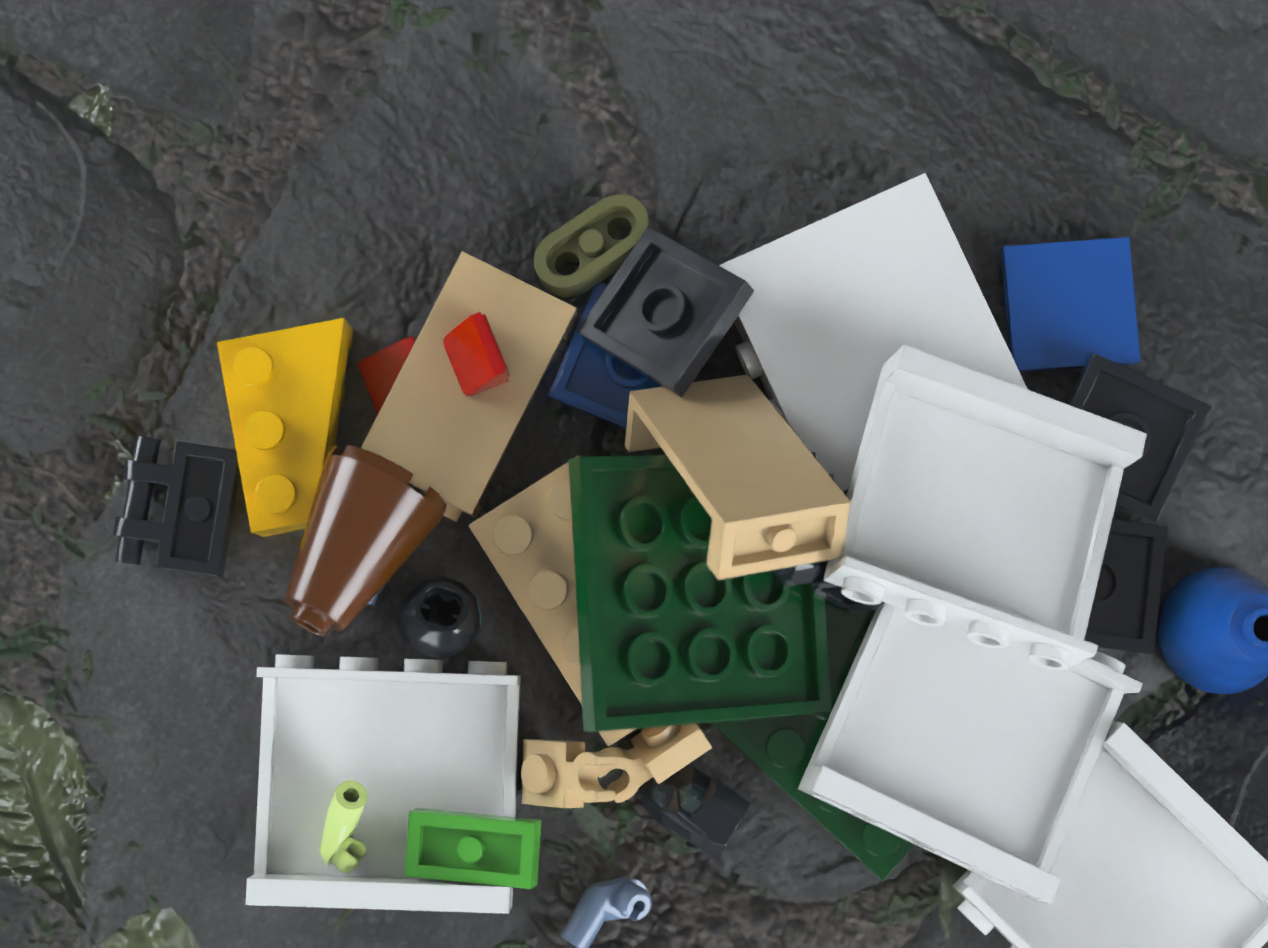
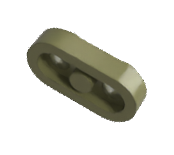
(590, 244)

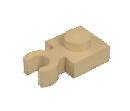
(562, 774)

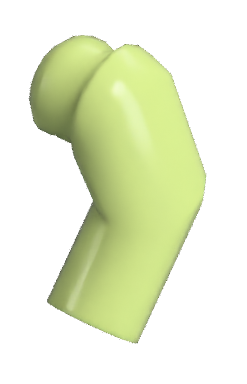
(340, 824)

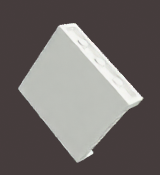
(848, 297)
(982, 507)
(410, 743)
(966, 747)
(1136, 868)

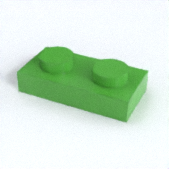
(473, 848)

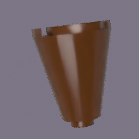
(356, 537)

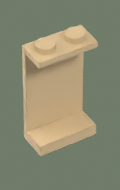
(428, 420)
(749, 472)

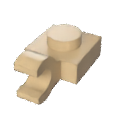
(656, 754)

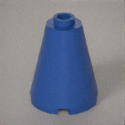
(1216, 630)

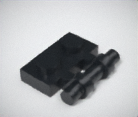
(196, 509)

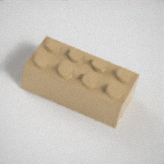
(534, 555)

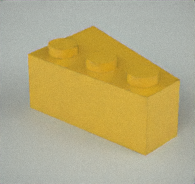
(284, 416)

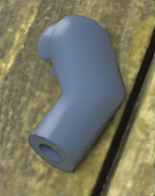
(606, 902)

